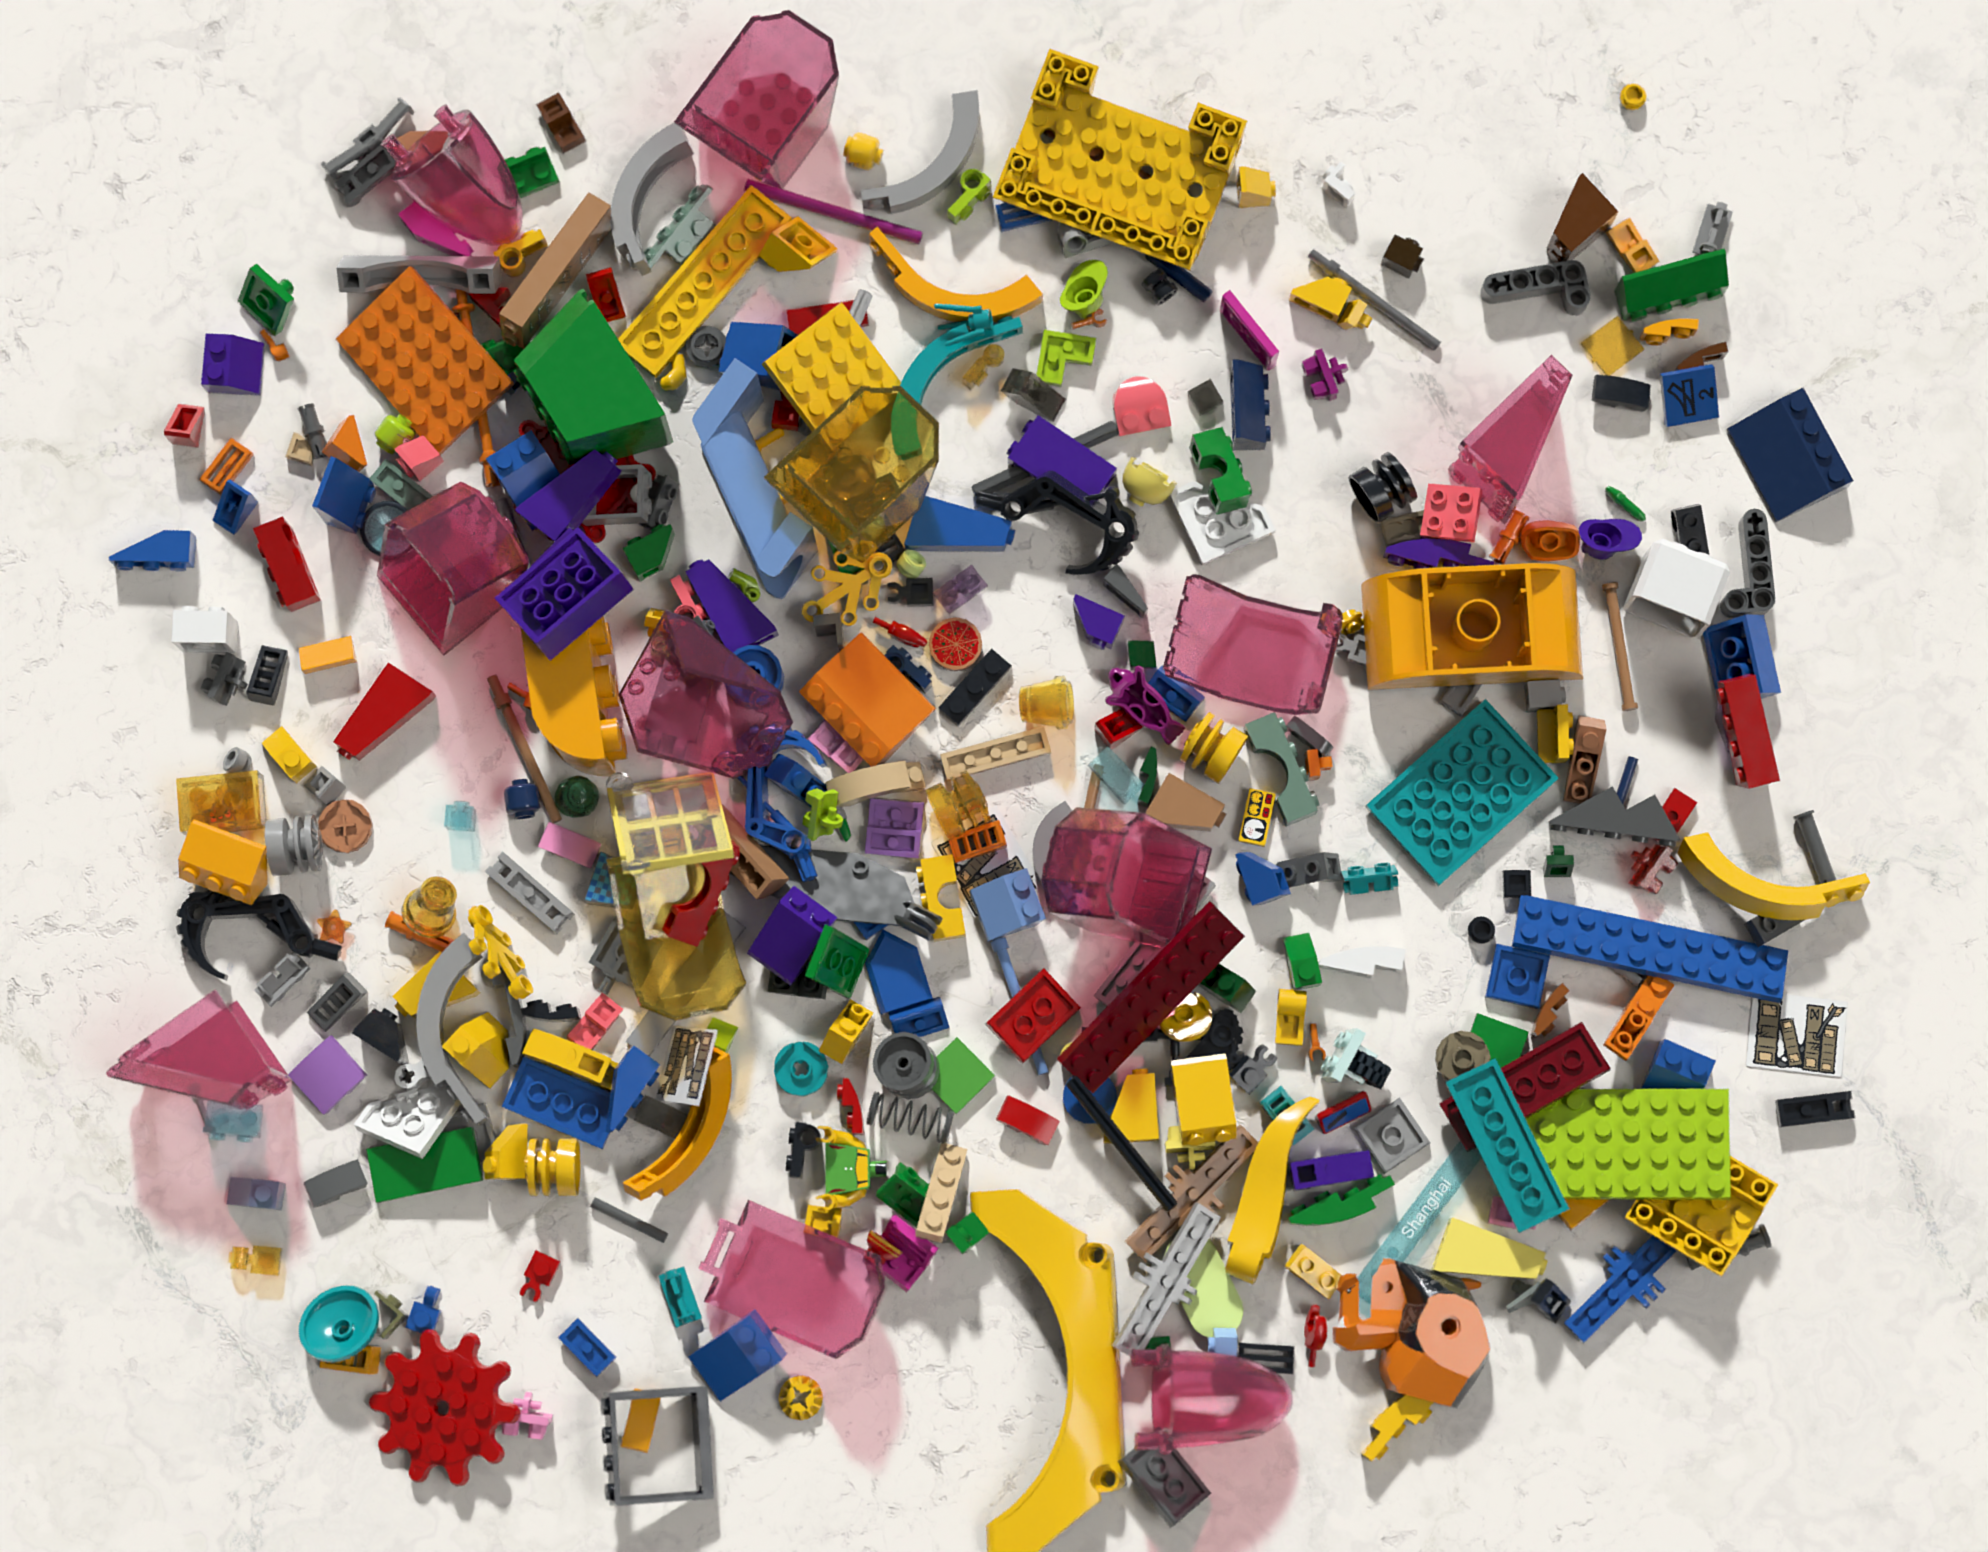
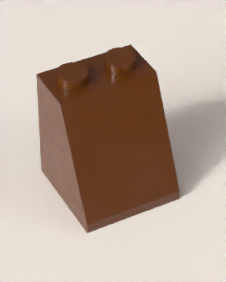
(1582, 221)

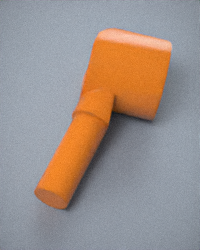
(1090, 320)
(280, 351)
(527, 704)
(1315, 1042)

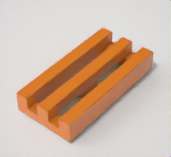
(219, 459)

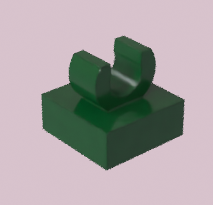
(1558, 863)

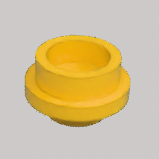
(1633, 96)

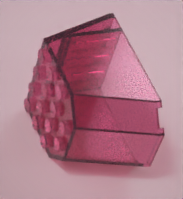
(767, 97)
(450, 563)
(1124, 875)

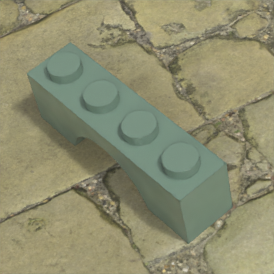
(1268, 737)

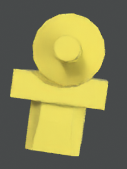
(1174, 1145)

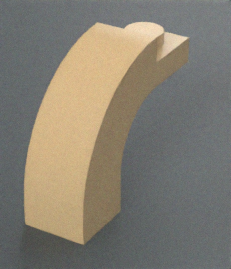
(877, 781)

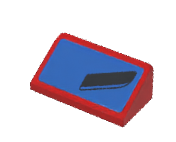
(1343, 1112)

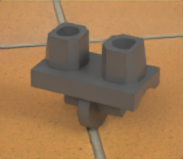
(227, 679)

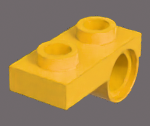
(528, 244)
(1290, 1017)
(1313, 1271)

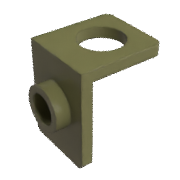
(392, 1302)

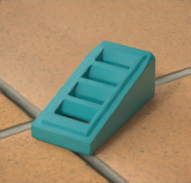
(1280, 1092)

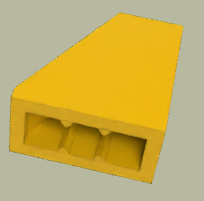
(409, 994)
(1137, 1108)

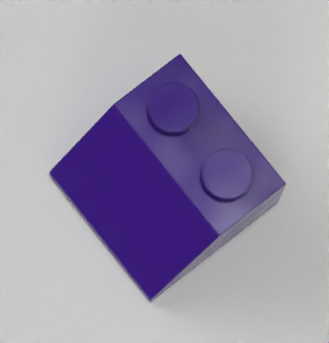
(232, 364)

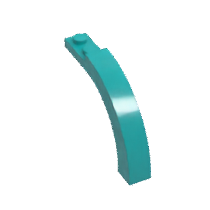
(938, 355)

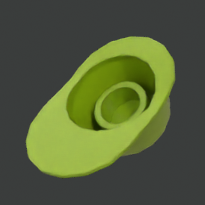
(1084, 288)

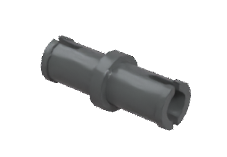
(313, 429)

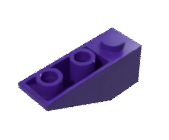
(1330, 1170)

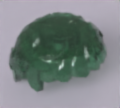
(576, 796)

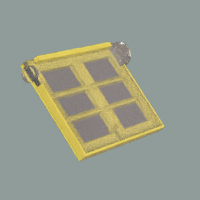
(667, 822)

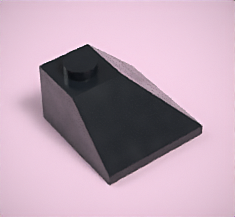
(384, 1034)

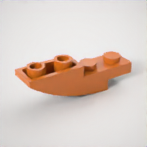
(1637, 1016)

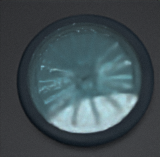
(375, 521)

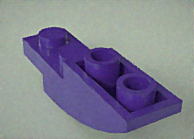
(1430, 552)

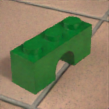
(1215, 451)

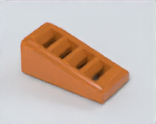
(1001, 842)

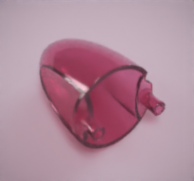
(460, 178)
(1209, 1398)

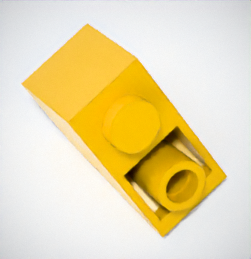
(845, 1031)

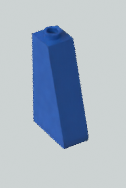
(956, 528)

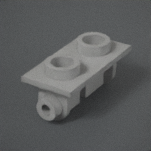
(1712, 229)
(291, 970)

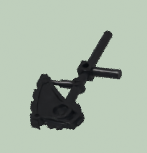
(1221, 1038)

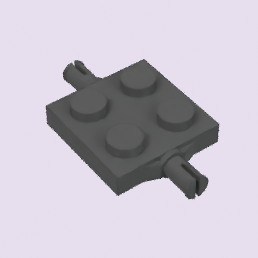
(611, 959)

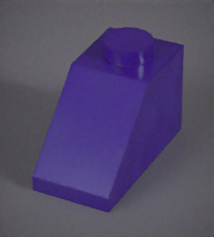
(1098, 622)

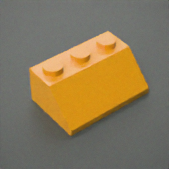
(223, 862)

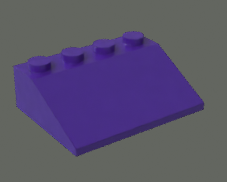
(564, 593)

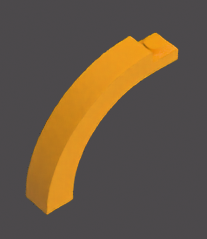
(695, 1137)

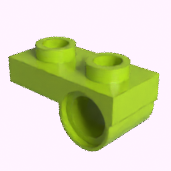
(963, 206)

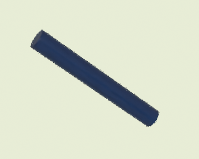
(1626, 778)

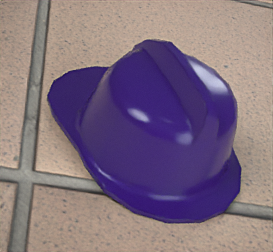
(1607, 536)

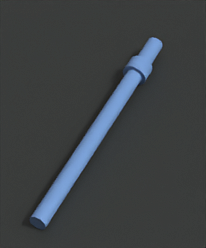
(1000, 947)

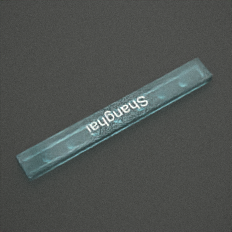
(1421, 1213)

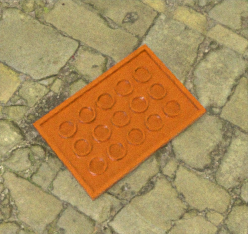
(424, 360)

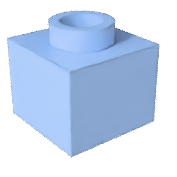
(1223, 1341)

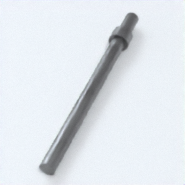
(1333, 269)

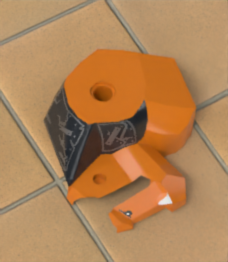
(1425, 1327)

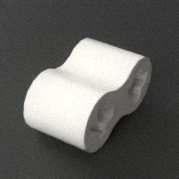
(420, 1075)

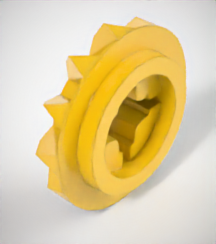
(813, 1401)

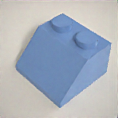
(1007, 905)

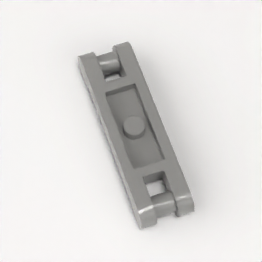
(529, 892)

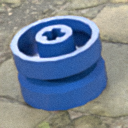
(763, 662)

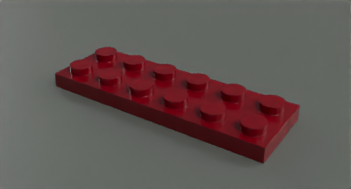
(1543, 1076)

